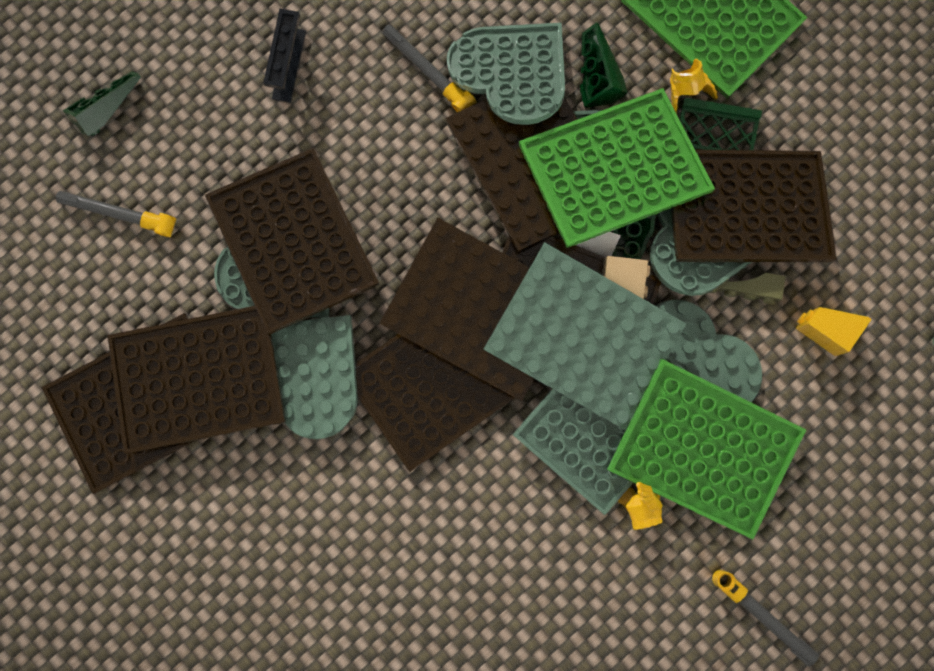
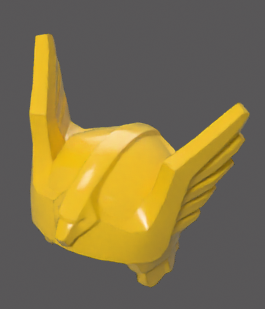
(690, 83)
(643, 507)

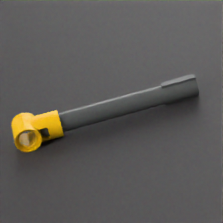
(459, 99)
(161, 224)
(740, 594)

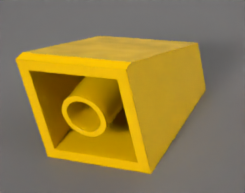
(832, 329)

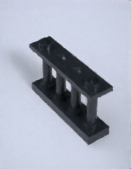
(285, 56)

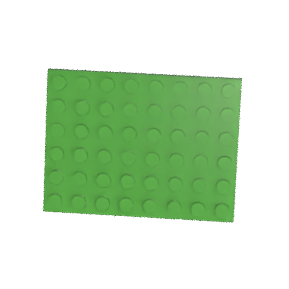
(724, 35)
(615, 167)
(706, 449)

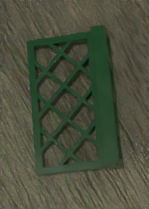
(723, 111)

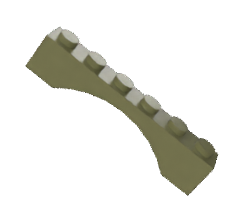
(765, 287)

